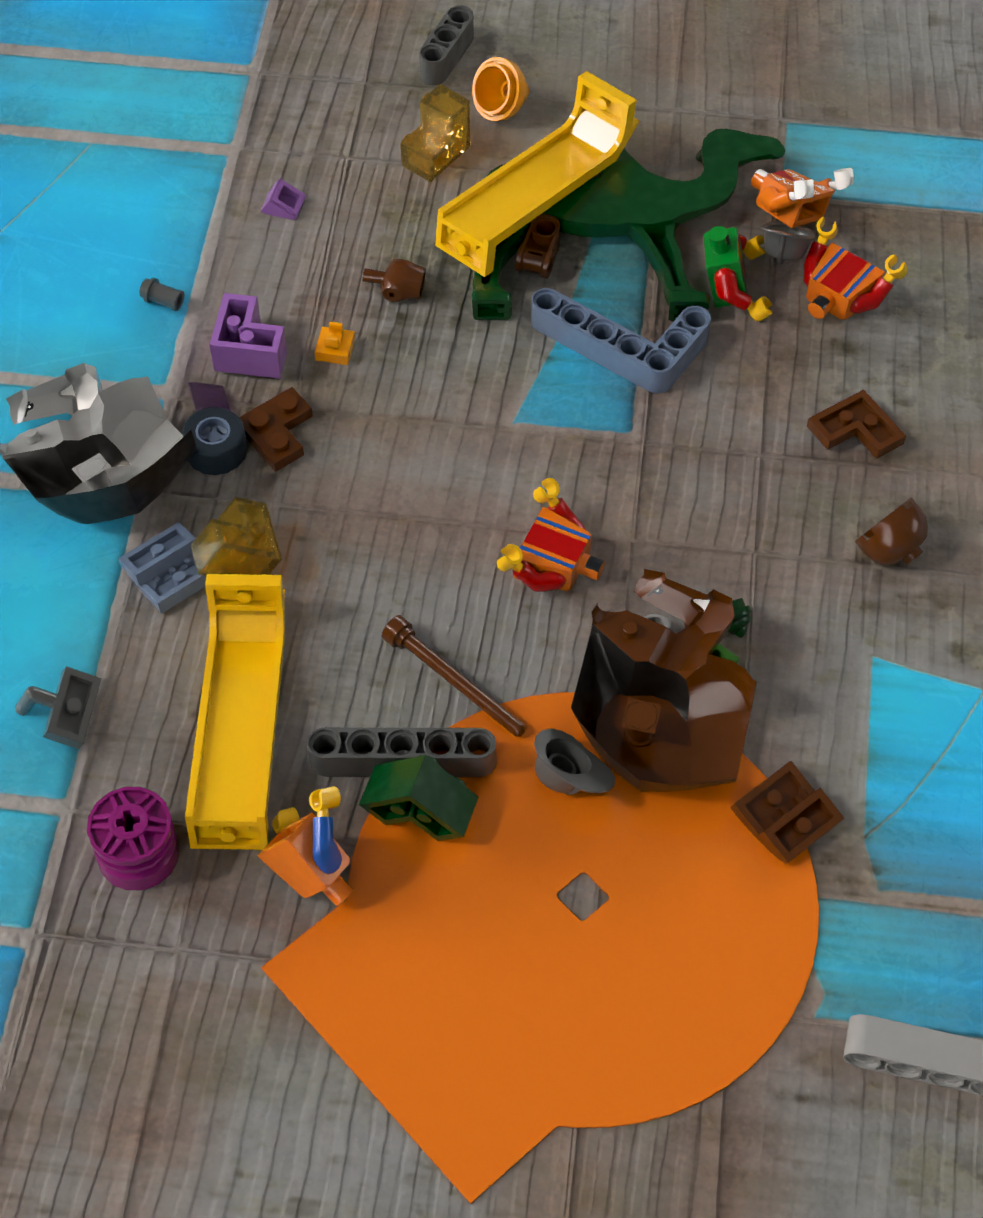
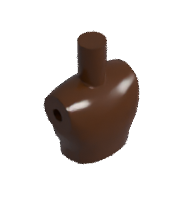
(399, 281)

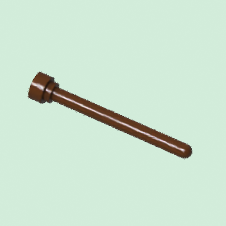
(400, 634)

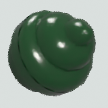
(741, 618)

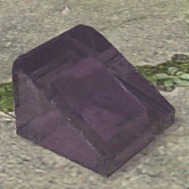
(207, 396)

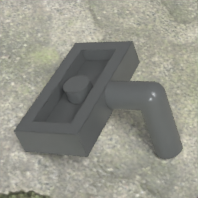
(69, 706)

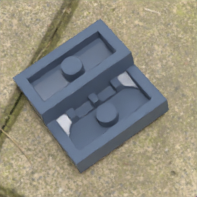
(165, 568)

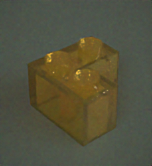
(440, 137)
(238, 541)

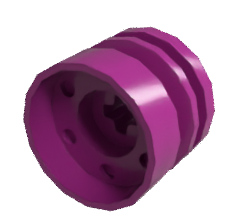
(135, 857)

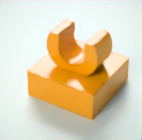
(335, 344)

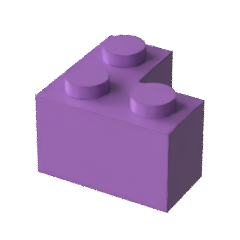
(243, 343)

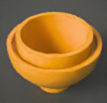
(499, 89)

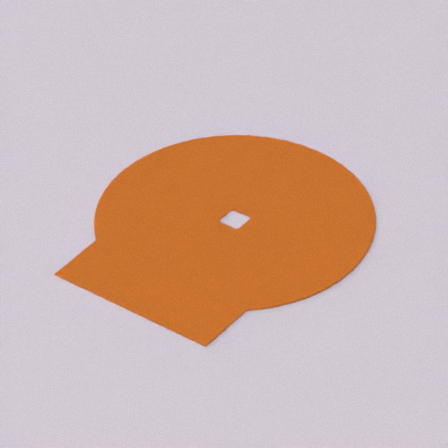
(504, 1014)

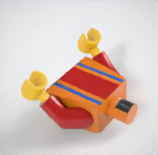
(842, 281)
(554, 547)

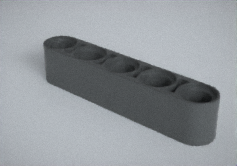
(385, 742)

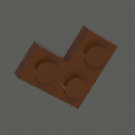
(860, 418)
(269, 428)

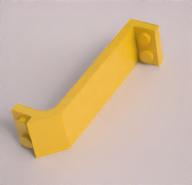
(539, 176)
(237, 713)

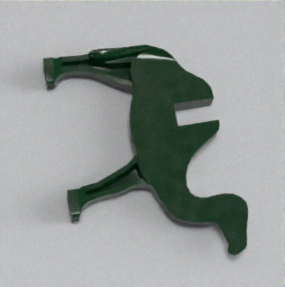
(642, 206)

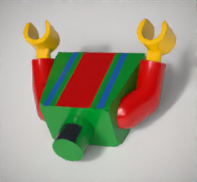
(727, 270)

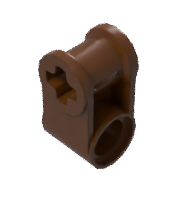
(539, 246)

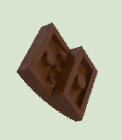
(787, 813)

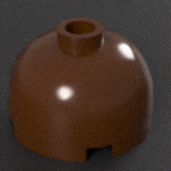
(896, 536)

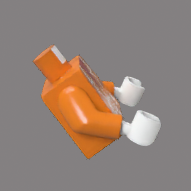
(795, 197)

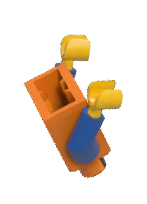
(307, 852)

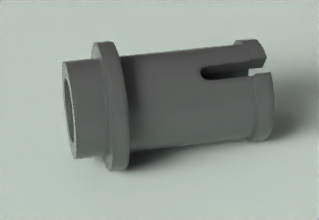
(154, 291)

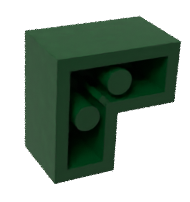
(420, 793)

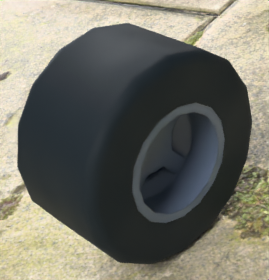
(218, 440)

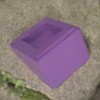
(283, 201)

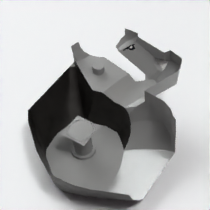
(103, 460)

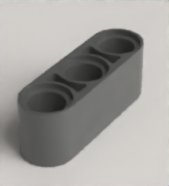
(446, 45)

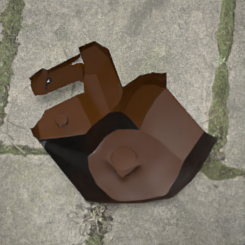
(659, 698)

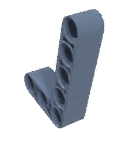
(617, 348)

